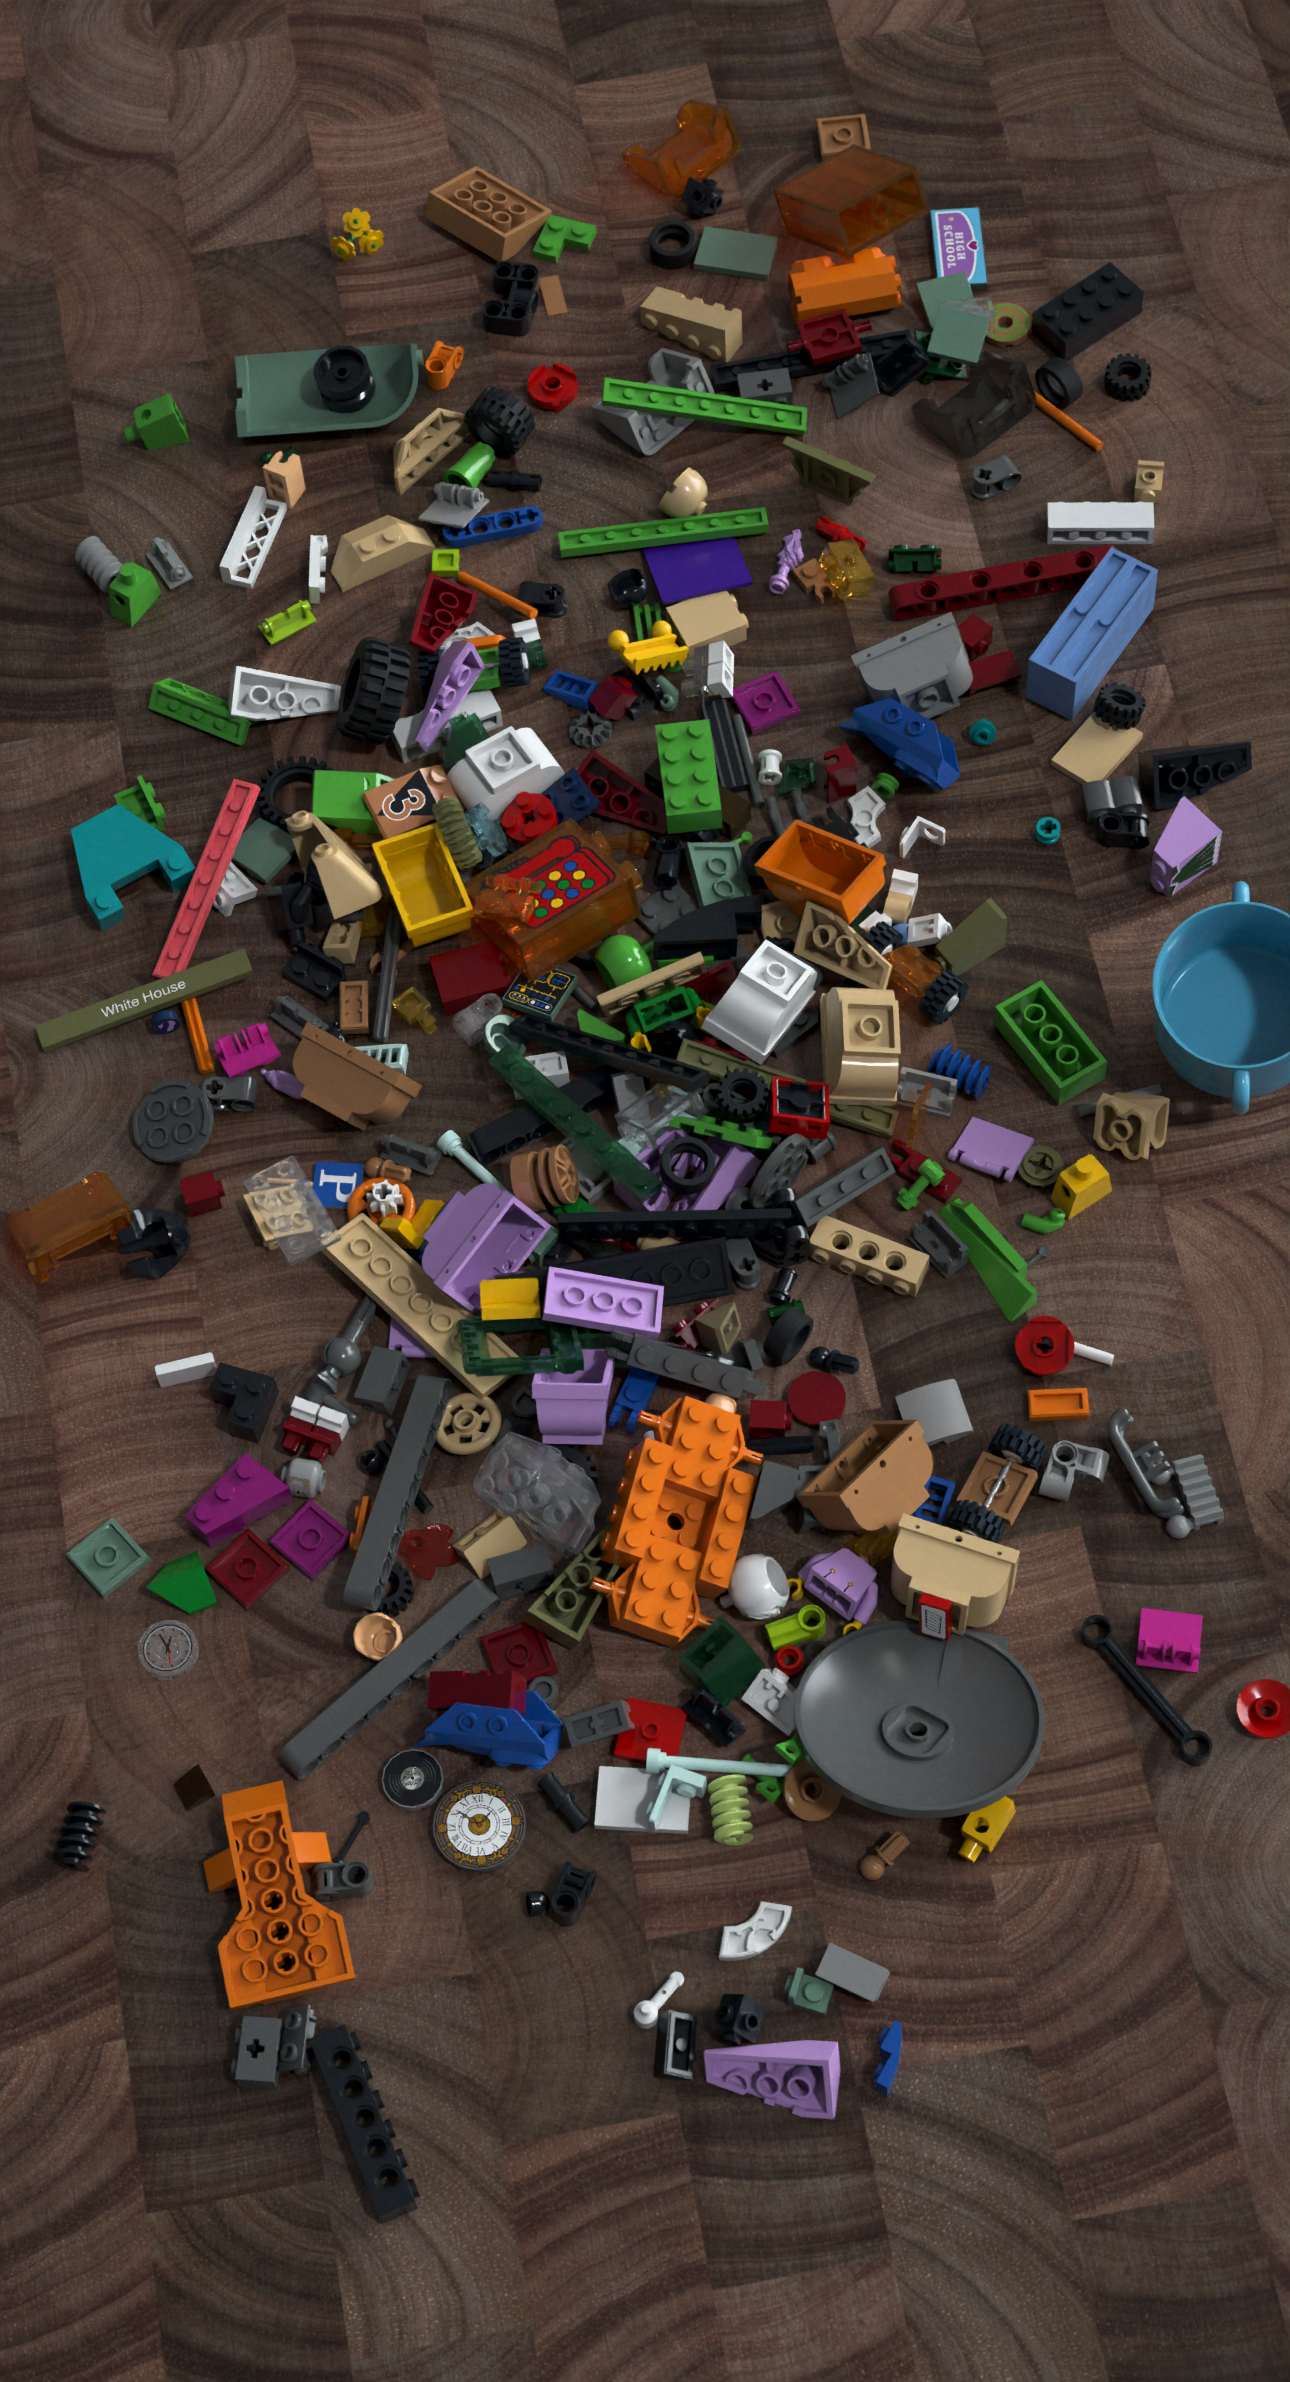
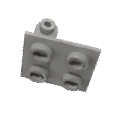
(454, 505)

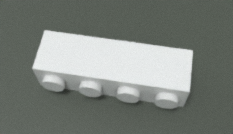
(1100, 523)
(406, 729)

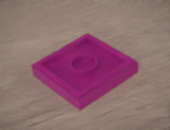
(764, 703)
(311, 1540)

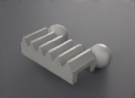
(1196, 1493)

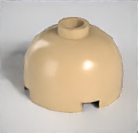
(686, 496)

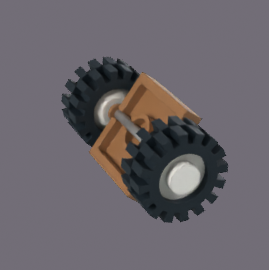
(998, 1484)

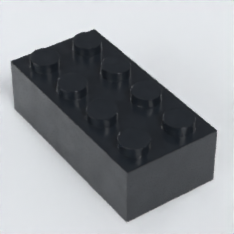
(1087, 312)

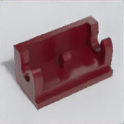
(993, 671)
(842, 775)

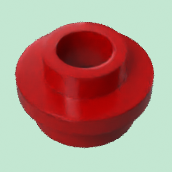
(789, 1652)

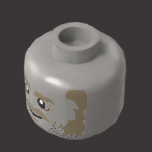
(304, 1478)

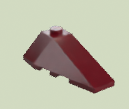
(439, 612)

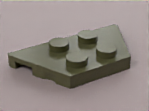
(827, 473)

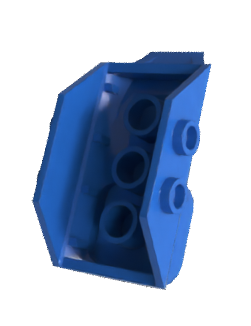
(907, 740)
(500, 1732)

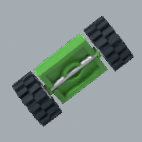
(507, 659)

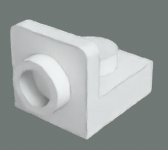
(927, 930)

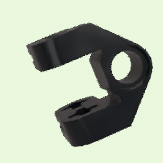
(794, 1240)

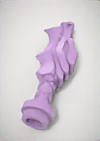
(789, 559)

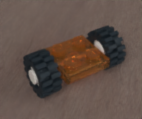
(918, 974)

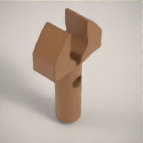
(376, 960)

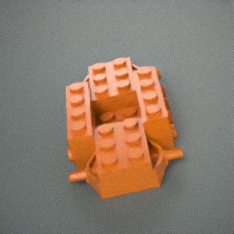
(687, 1477)

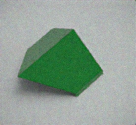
(185, 1584)

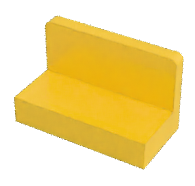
(509, 1299)

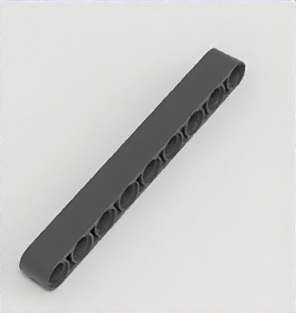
(397, 1493)
(389, 1679)

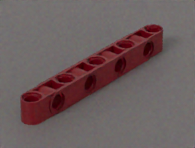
(995, 584)

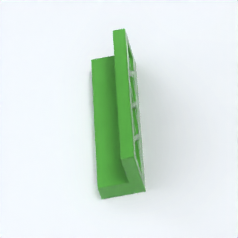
(198, 710)

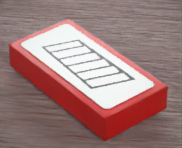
(935, 1616)

